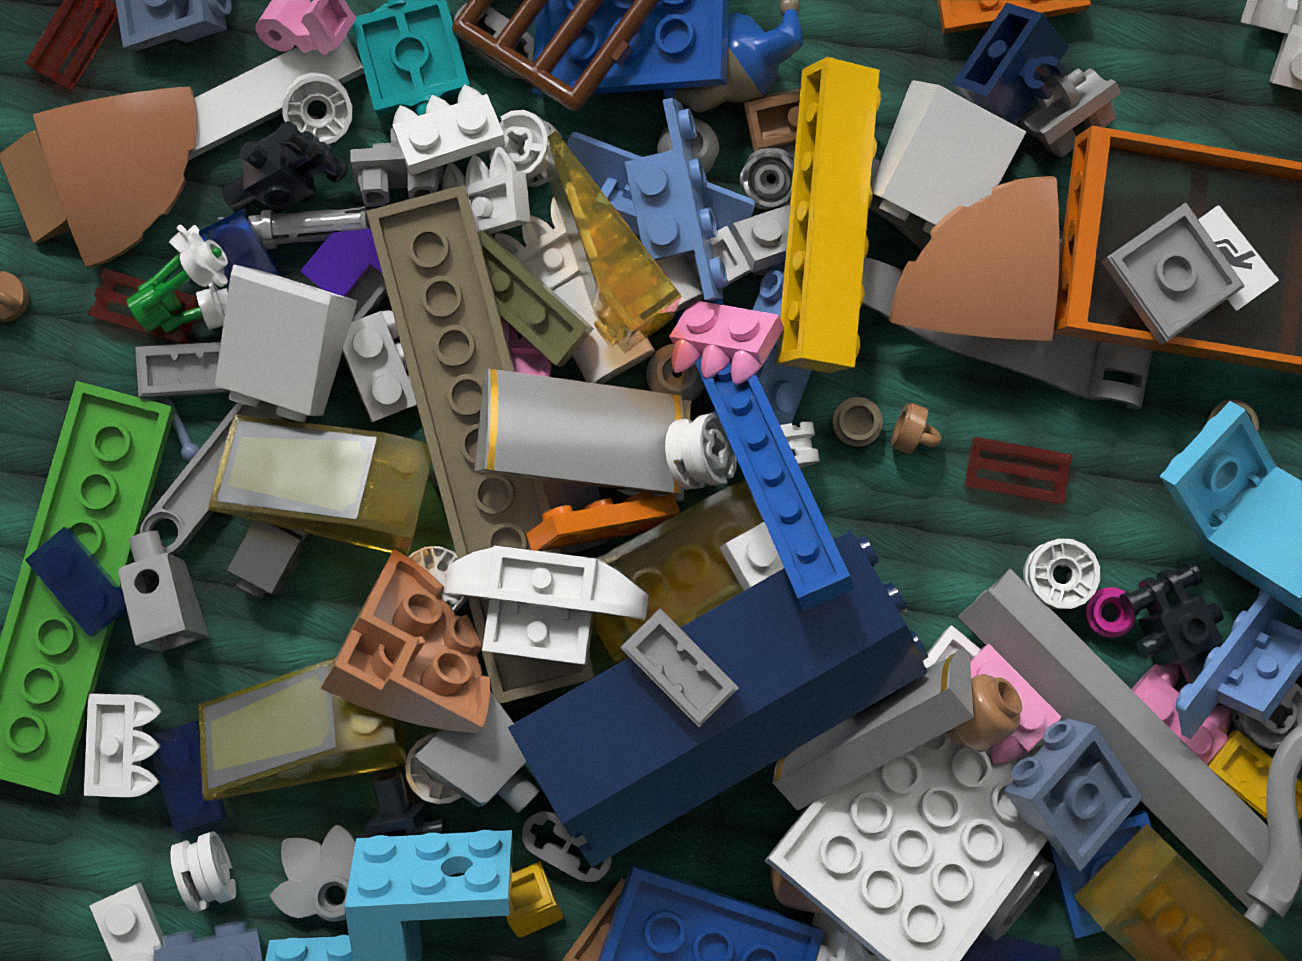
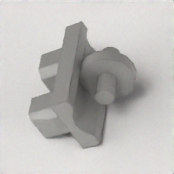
(1074, 100)
(384, 169)

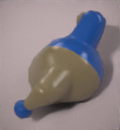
(751, 60)

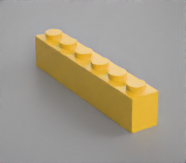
(829, 216)

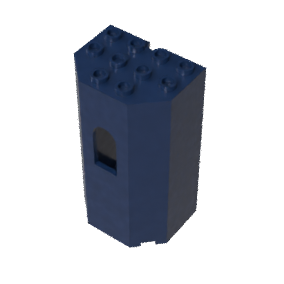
(629, 760)

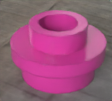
(1097, 623)

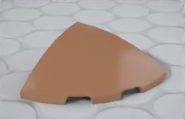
(118, 164)
(988, 267)
(412, 654)

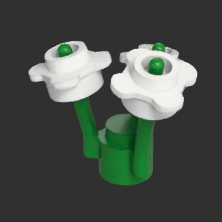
(203, 264)

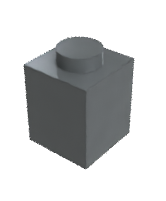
(266, 559)

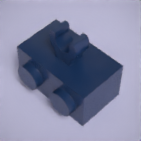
(1012, 63)

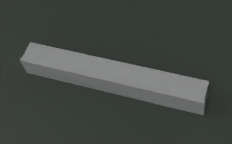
(1161, 766)

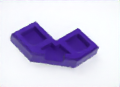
(343, 261)

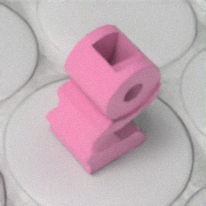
(306, 24)

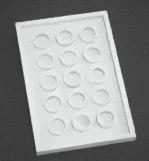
(915, 847)

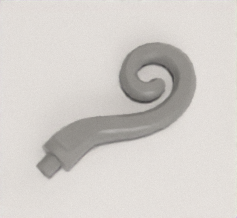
(1282, 873)

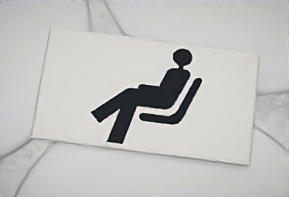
(1240, 255)

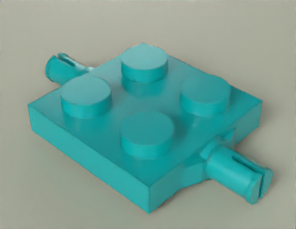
(409, 54)

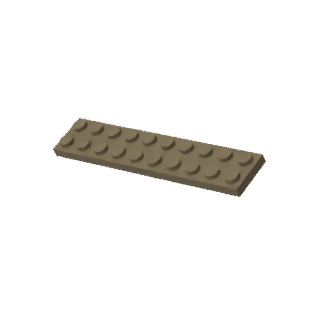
(448, 340)

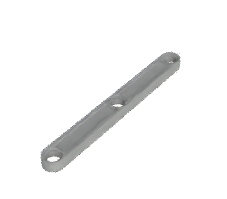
(190, 493)

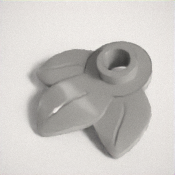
(312, 872)

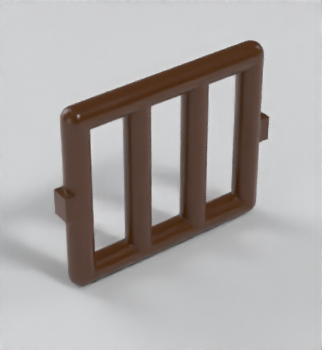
(538, 73)

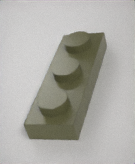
(532, 305)

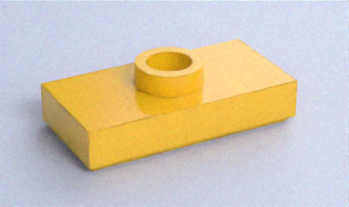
(1246, 772)

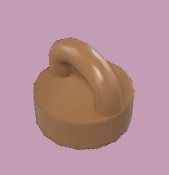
(13, 297)
(912, 429)

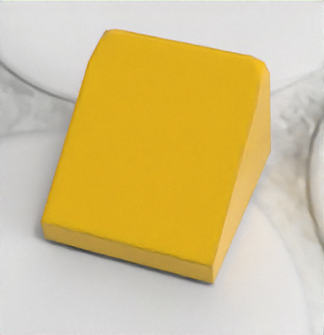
(532, 901)

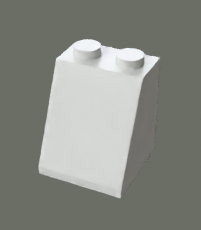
(942, 155)
(281, 342)

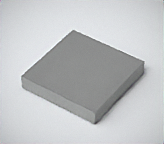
(1173, 274)

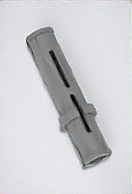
(307, 225)

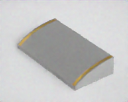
(576, 432)
(879, 732)

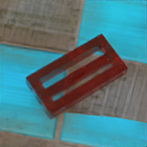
(56, 30)
(105, 294)
(1059, 478)

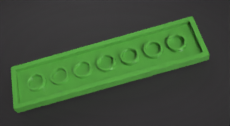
(47, 661)

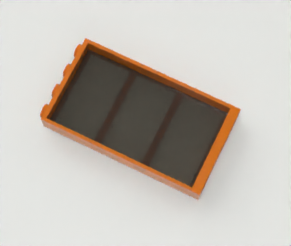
(1134, 180)

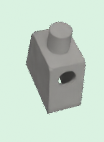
(161, 615)
(479, 762)

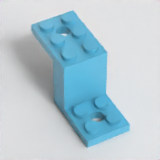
(1247, 510)
(408, 881)

